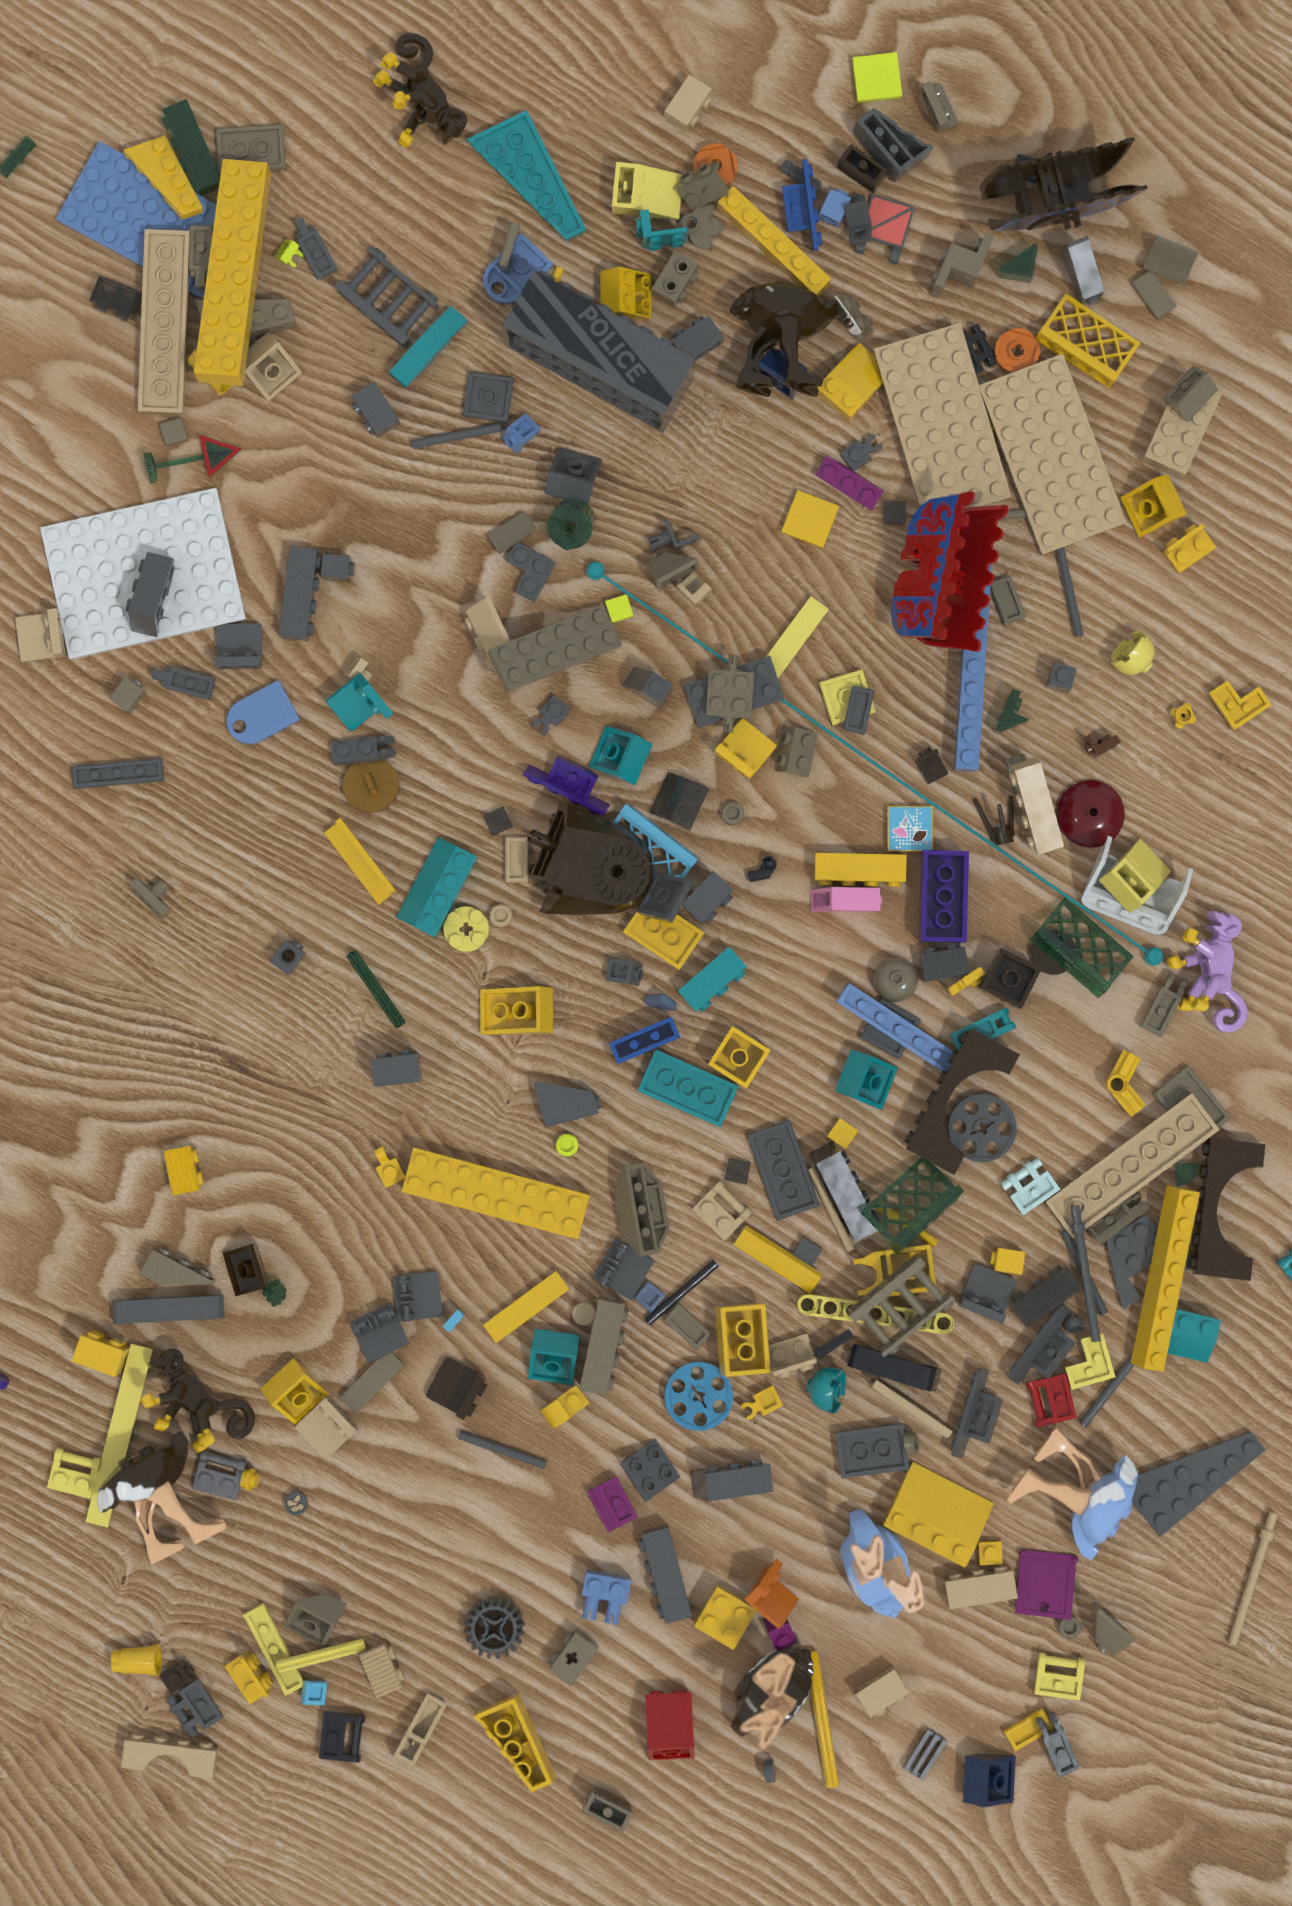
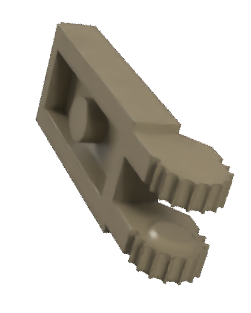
(1163, 1006)
(1118, 1218)

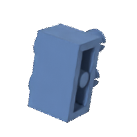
(608, 1587)

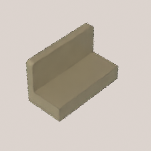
(1170, 260)
(1191, 392)

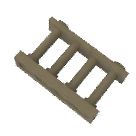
(897, 1282)

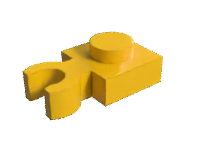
(971, 979)
(765, 1401)

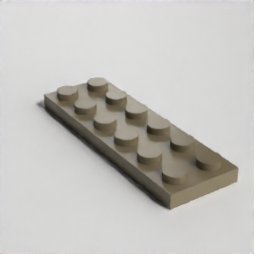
(554, 648)

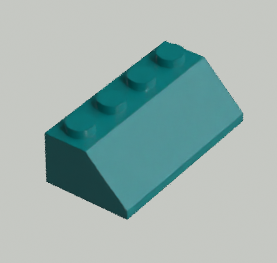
(437, 887)

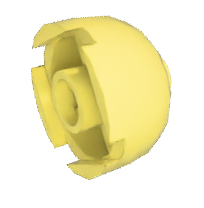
(1134, 655)

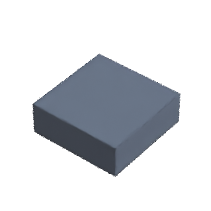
(649, 1296)

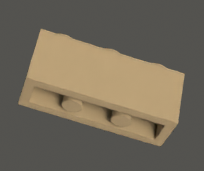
(980, 1587)

